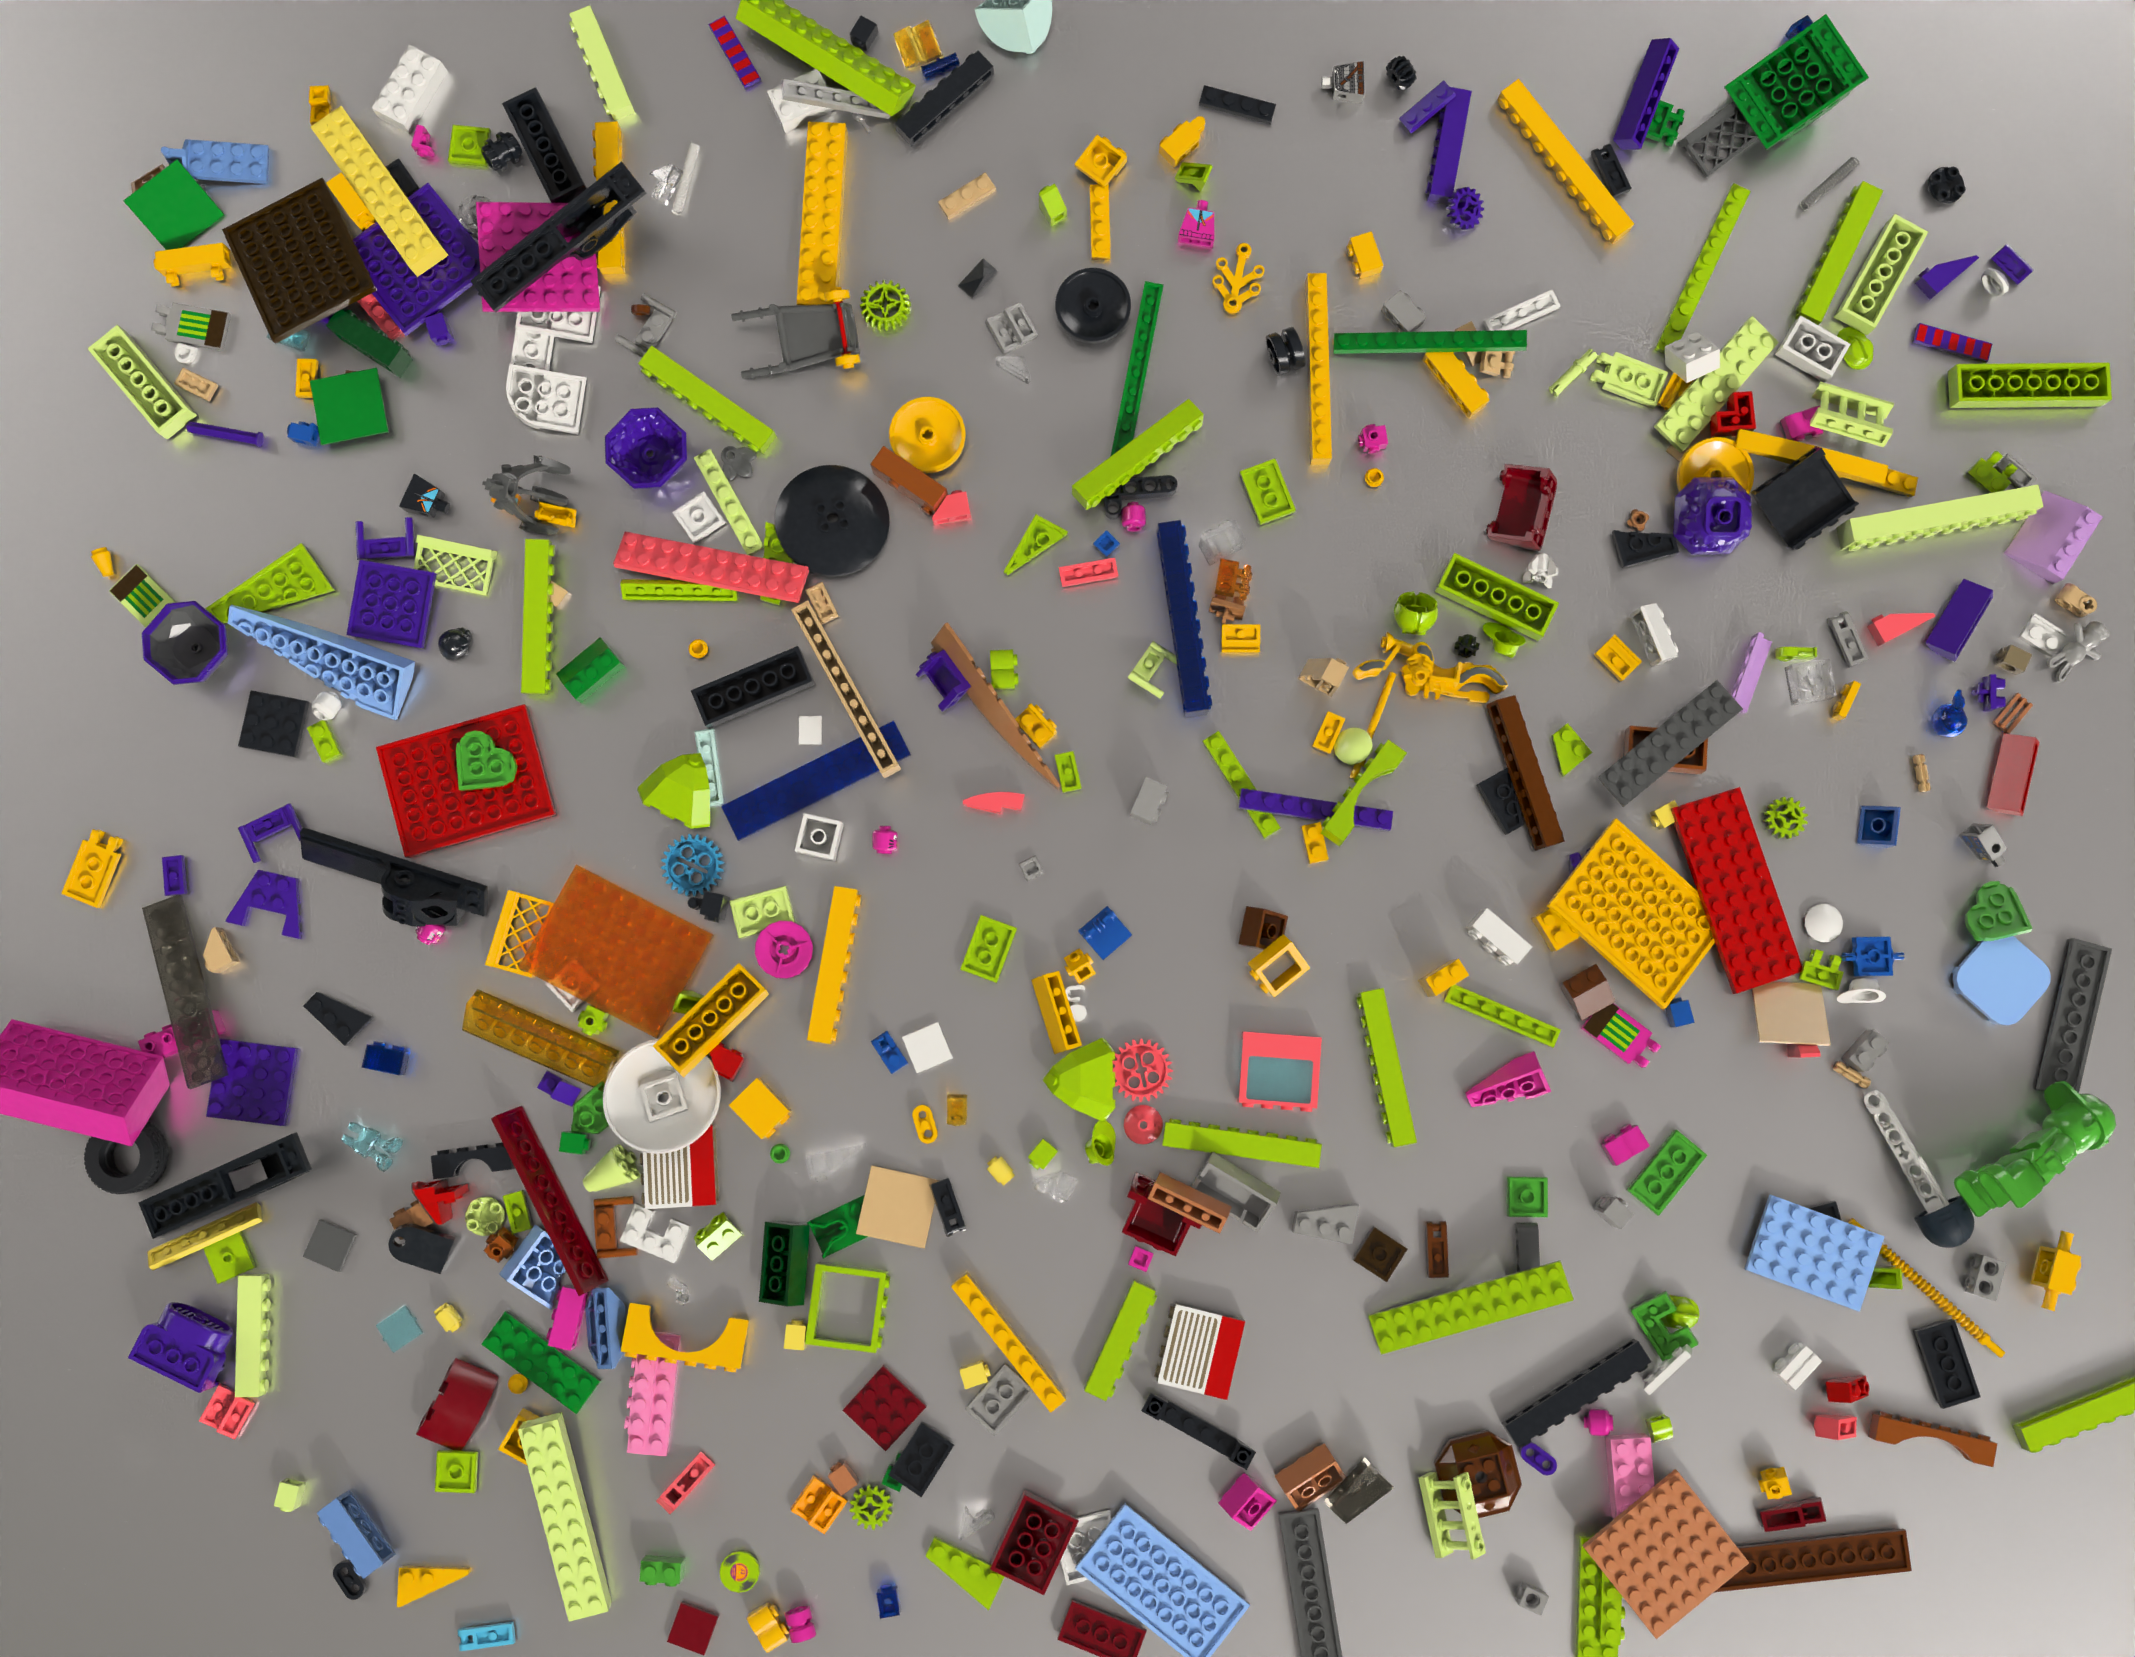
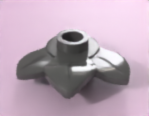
(739, 464)

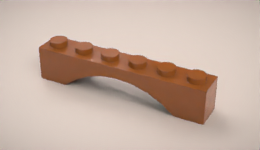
(1893, 1431)

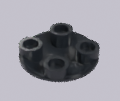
(1946, 184)

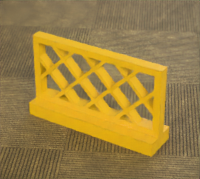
(503, 927)

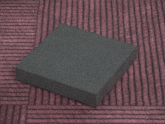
(329, 1245)

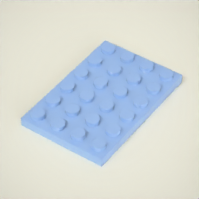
(1814, 1252)

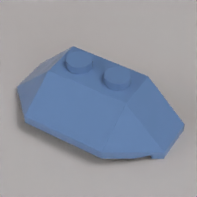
(605, 1327)

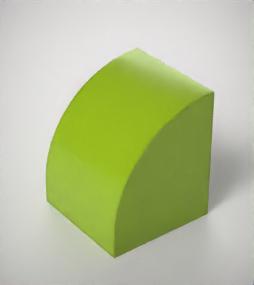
(1659, 1428)

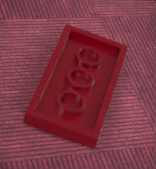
(1100, 1632)

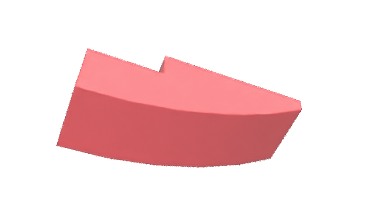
(996, 801)

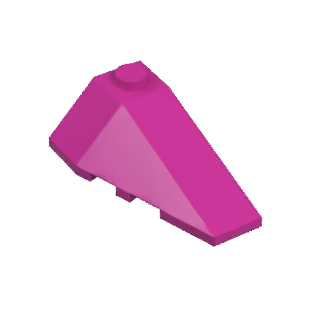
(1516, 1079)

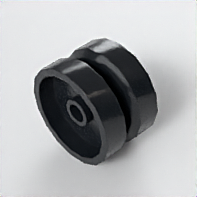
(1285, 351)

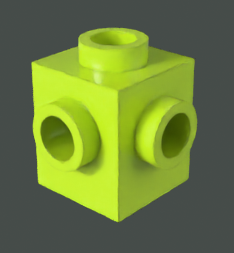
(599, 1020)

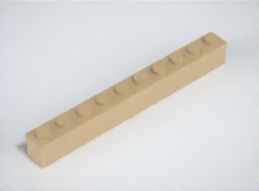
(846, 689)

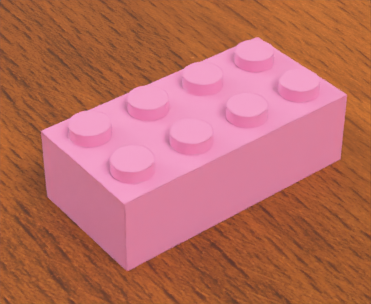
(1628, 1469)

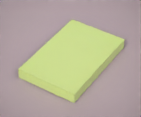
(759, 910)

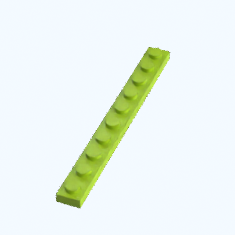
(1703, 267)

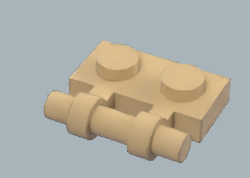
(1492, 364)

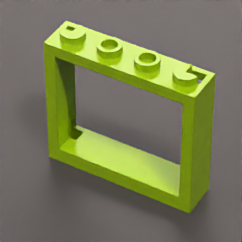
(879, 1320)

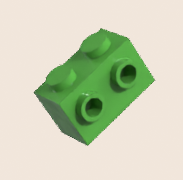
(662, 1570)

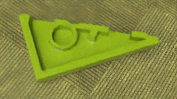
(1038, 537)

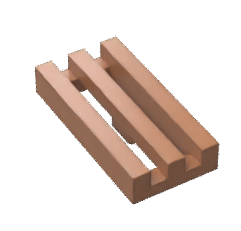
(2022, 702)

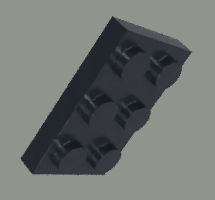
(921, 1459)

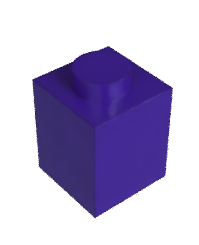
(439, 329)

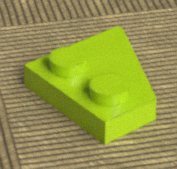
(1569, 748)

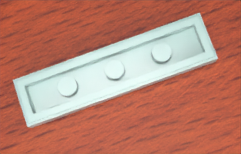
(707, 747)

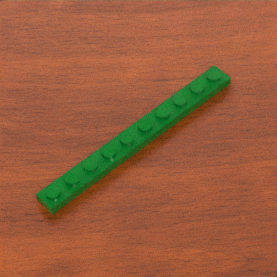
(1430, 341)
(1137, 365)

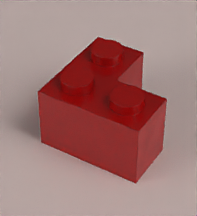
(1738, 416)

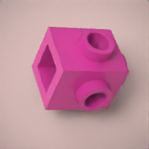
(1373, 438)

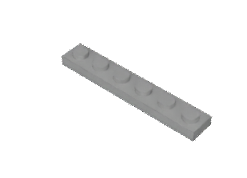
(828, 98)

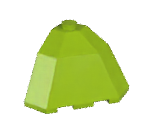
(680, 790)
(1085, 1079)

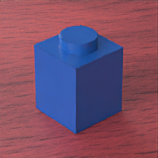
(1679, 1012)

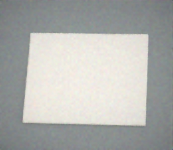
(810, 730)

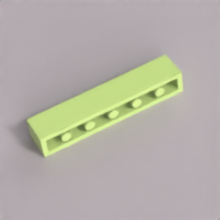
(602, 63)
(252, 1335)

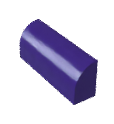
(1959, 619)

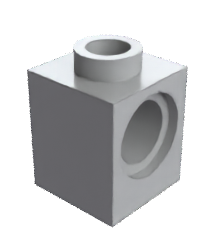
(1537, 1604)

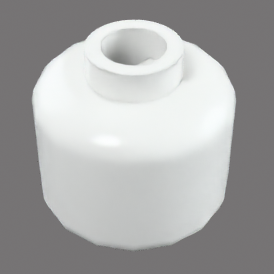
(326, 705)

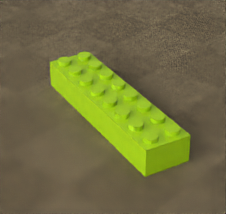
(2029, 385)

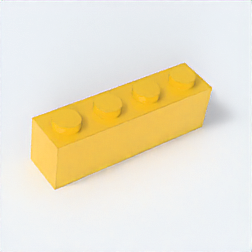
(1457, 381)
(1056, 1012)

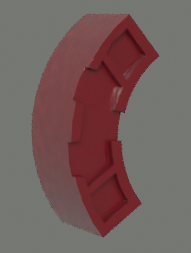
(459, 1406)

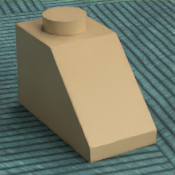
(219, 952)

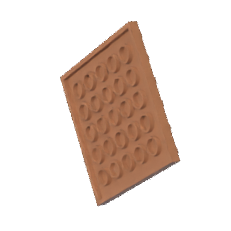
(1665, 1554)

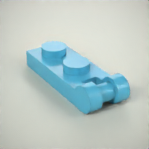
(487, 1636)

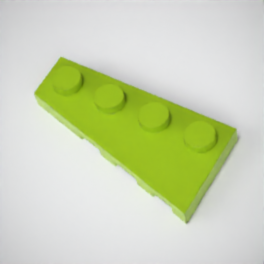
(773, 551)
(966, 1570)

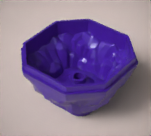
(637, 436)
(1698, 513)

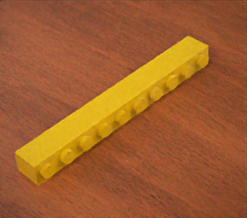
(1565, 161)
(1318, 369)

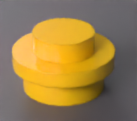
(1374, 477)
(698, 648)
(517, 1383)

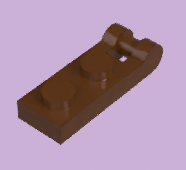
(1437, 1250)

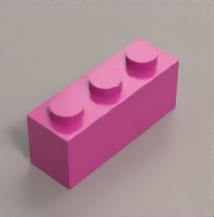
(567, 1318)

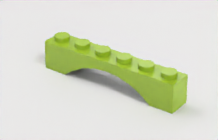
(1342, 821)

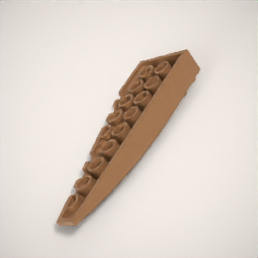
(987, 702)

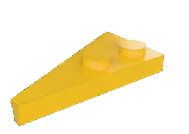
(421, 1580)

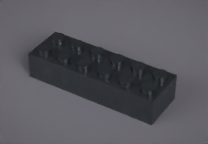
(544, 146)
(752, 687)

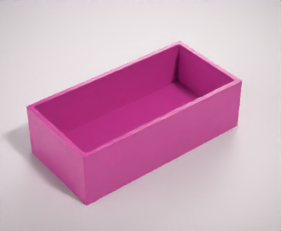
(78, 1082)

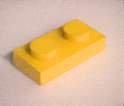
(306, 371)
(1848, 693)
(1328, 732)
(1314, 843)

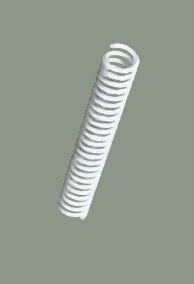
(686, 178)

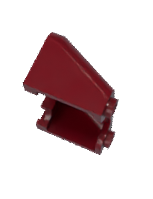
(1524, 506)

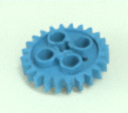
(685, 881)

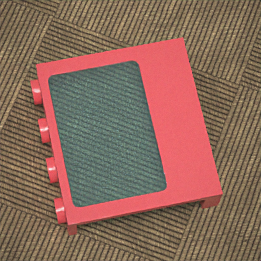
(1279, 1071)

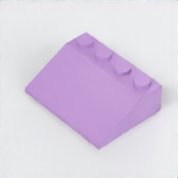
(2053, 537)

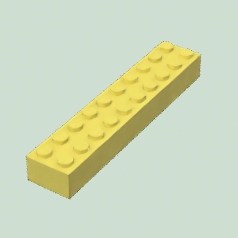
(379, 191)

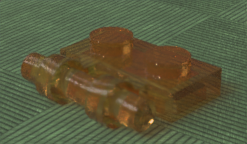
(1227, 577)

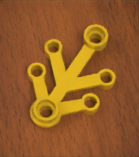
(1237, 281)

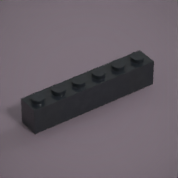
(944, 98)

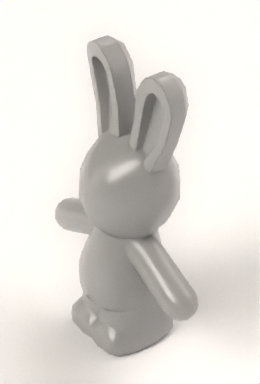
(2076, 651)

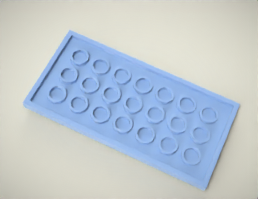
(1162, 1585)

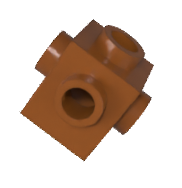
(500, 1244)

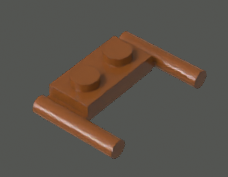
(606, 1227)

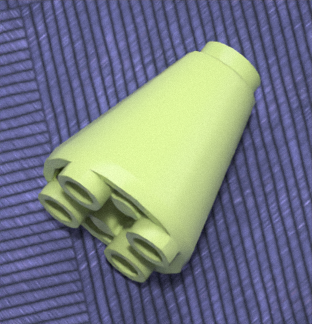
(612, 1170)

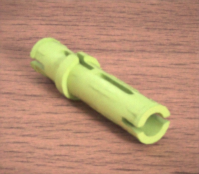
(1579, 366)

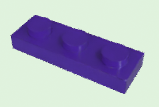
(1427, 107)

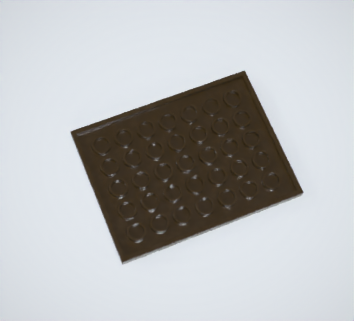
(299, 260)

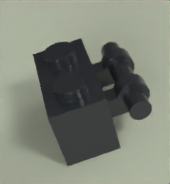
(712, 906)

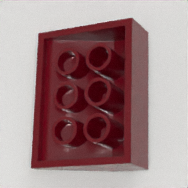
(1033, 1542)

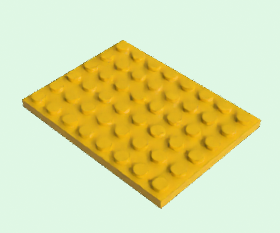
(1636, 913)

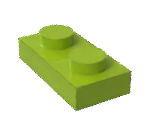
(324, 741)
(1068, 772)
(517, 1211)

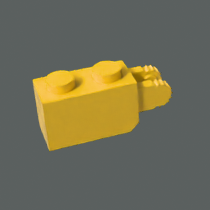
(1182, 141)

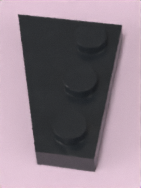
(1643, 547)
(1502, 801)
(337, 1017)

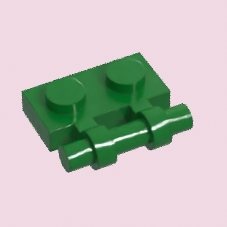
(1661, 117)

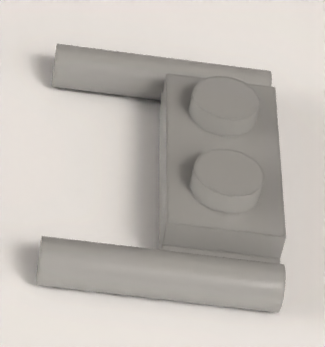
(653, 328)

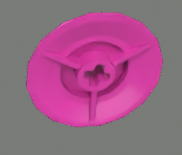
(769, 946)

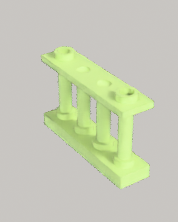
(1849, 426)
(1437, 1520)

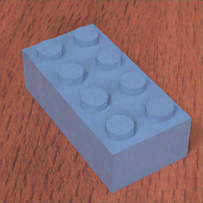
(355, 1534)

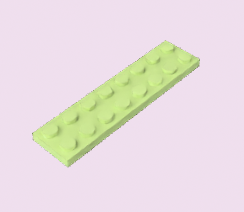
(1711, 391)

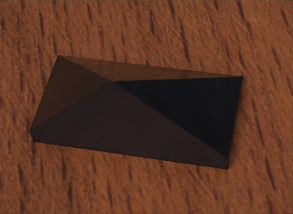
(977, 278)

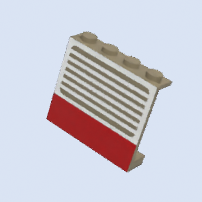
(682, 1176)
(1199, 1351)

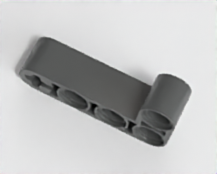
(1527, 1246)

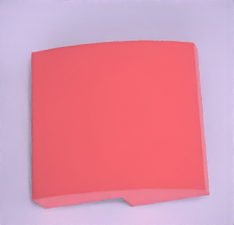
(226, 1411)

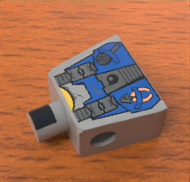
(1985, 843)

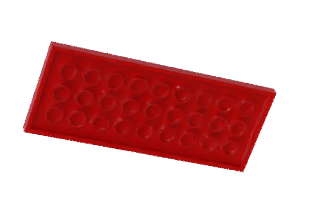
(1736, 890)

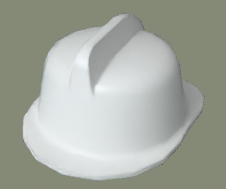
(1862, 990)

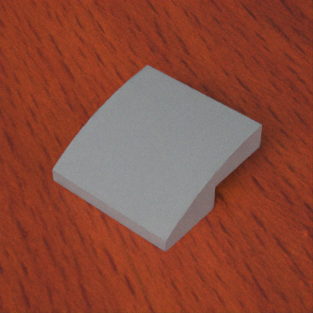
(1011, 328)

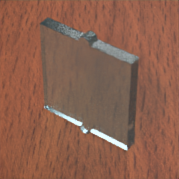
(399, 1329)

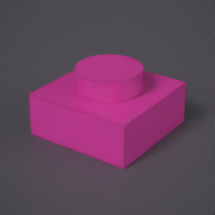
(1140, 1258)

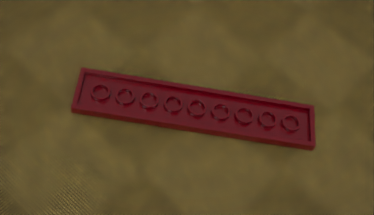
(549, 1200)

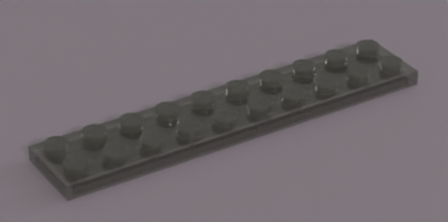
(185, 992)

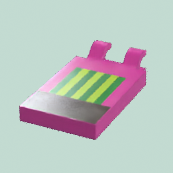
(1621, 1034)

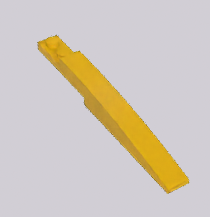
(1843, 464)

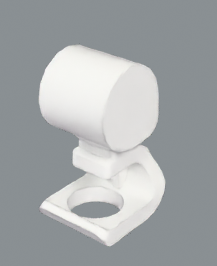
(1078, 1011)

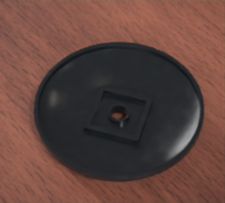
(835, 546)

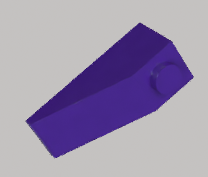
(1937, 278)

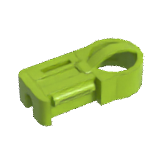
(1790, 653)

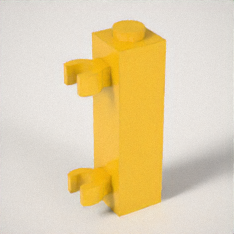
(191, 260)

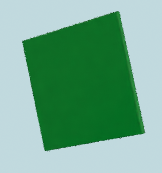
(173, 207)
(349, 406)

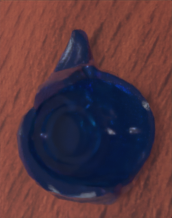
(1951, 718)

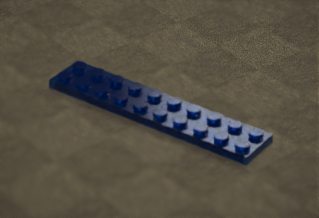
(808, 784)

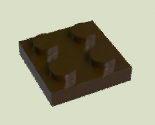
(1380, 1254)

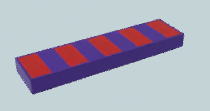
(734, 52)
(1952, 343)

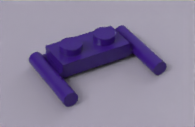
(385, 547)
(267, 826)

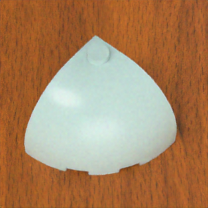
(1015, 23)

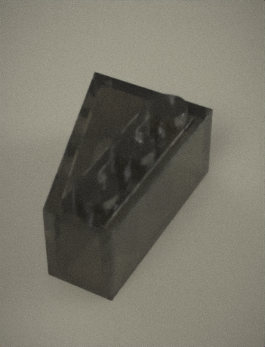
(1358, 1491)

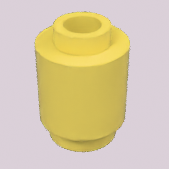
(1000, 1170)
(448, 1317)

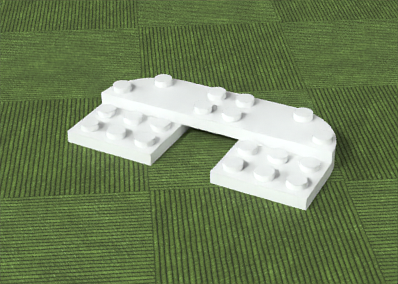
(534, 392)

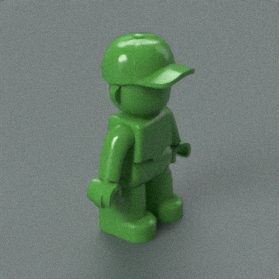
(2074, 1126)

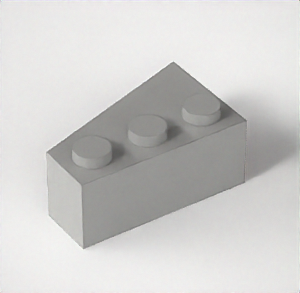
(1328, 1223)

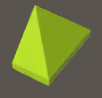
(686, 1000)
(1886, 1277)

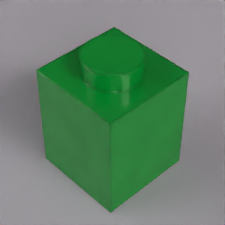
(574, 1142)

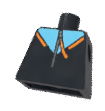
(423, 498)

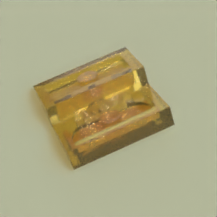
(918, 44)

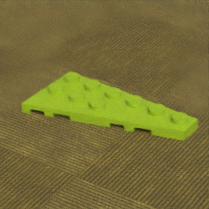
(283, 582)

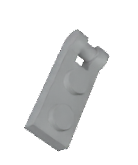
(1848, 639)

